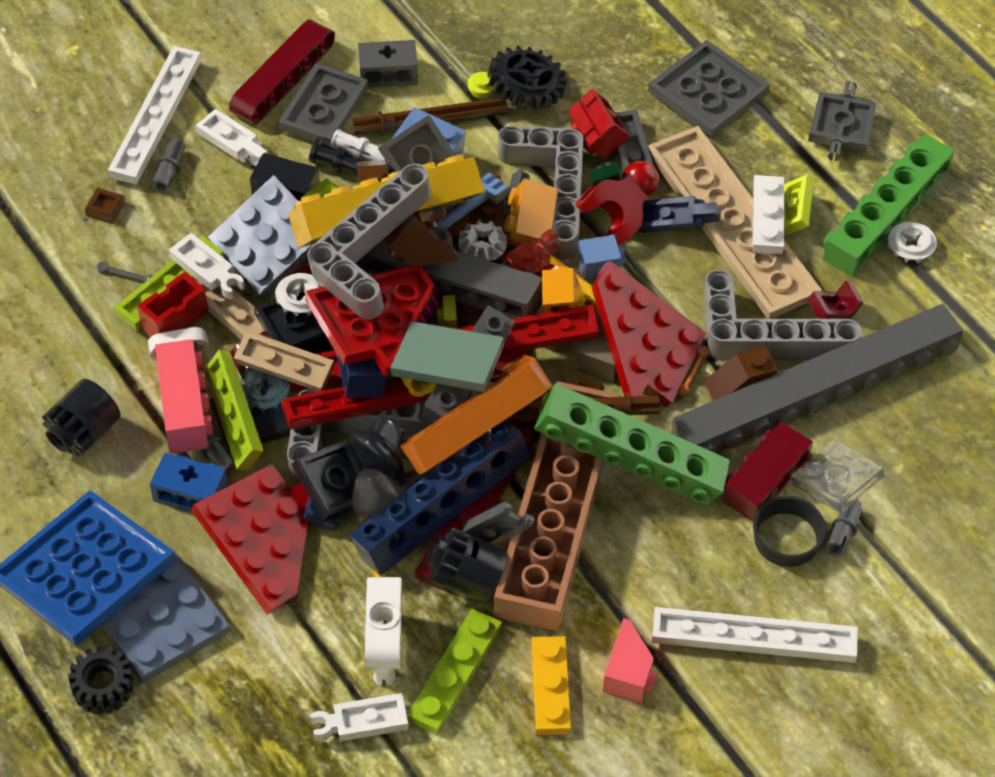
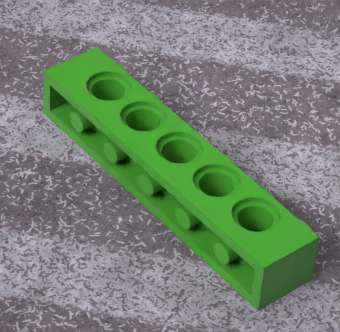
(887, 205)
(632, 444)

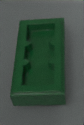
(605, 172)

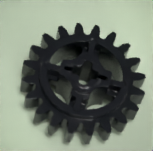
(527, 78)

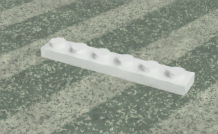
(154, 115)
(755, 634)

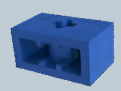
(185, 481)

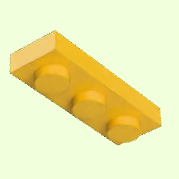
(550, 686)

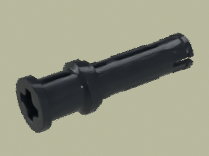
(334, 157)

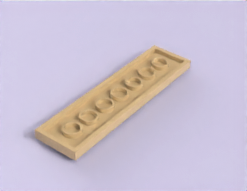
(697, 169)

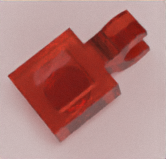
(533, 257)

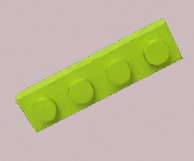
(127, 309)
(233, 410)
(454, 671)

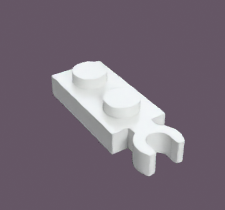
(206, 265)
(362, 718)

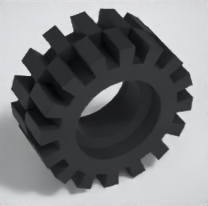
(97, 663)

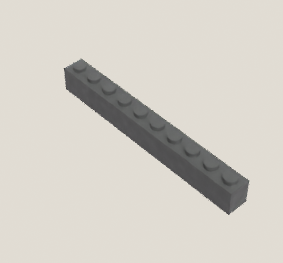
(820, 381)

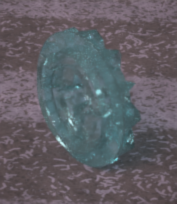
(253, 382)

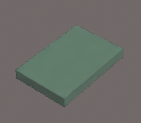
(447, 356)

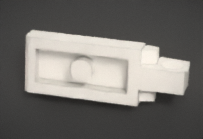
(231, 137)

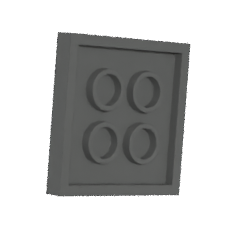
(709, 88)

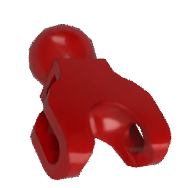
(622, 198)

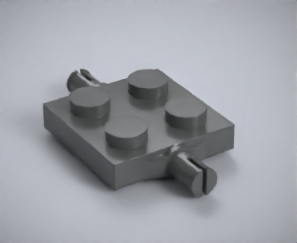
(842, 121)

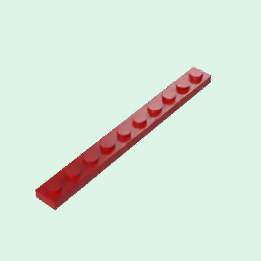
(527, 334)

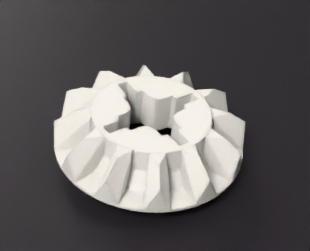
(912, 232)
(488, 251)
(290, 287)

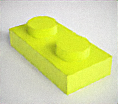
(797, 204)

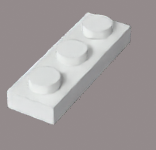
(768, 215)

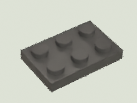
(323, 103)
(417, 145)

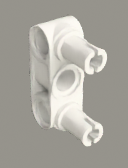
(382, 639)

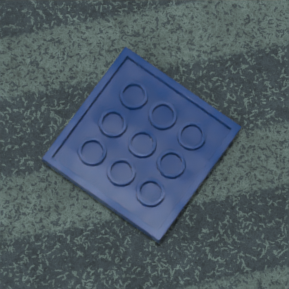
(84, 567)

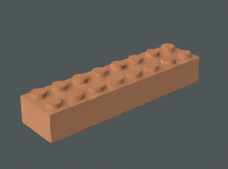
(546, 555)

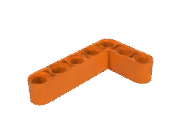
(520, 386)

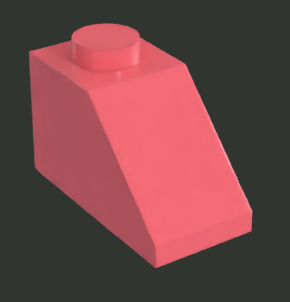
(630, 666)

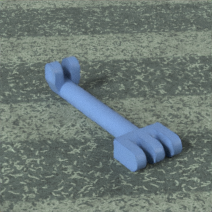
(494, 190)

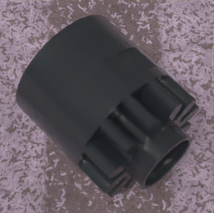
(80, 417)
(466, 565)

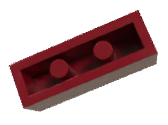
(766, 469)

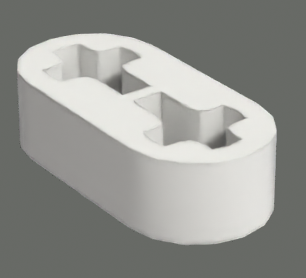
(197, 334)

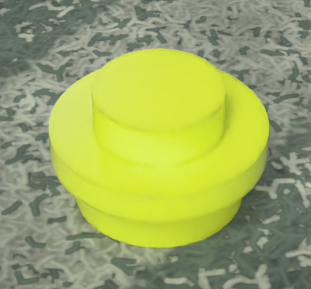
(479, 85)

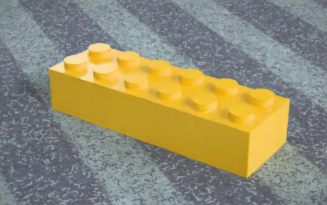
(450, 184)

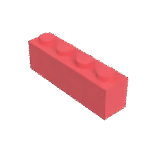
(182, 396)

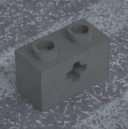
(388, 63)

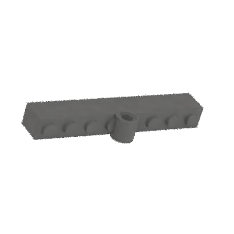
(471, 280)

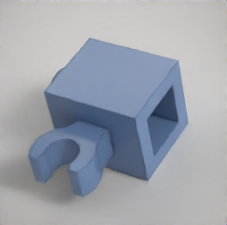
(595, 253)

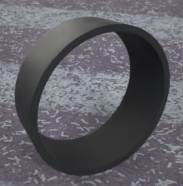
(797, 507)

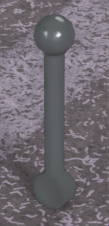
(103, 268)

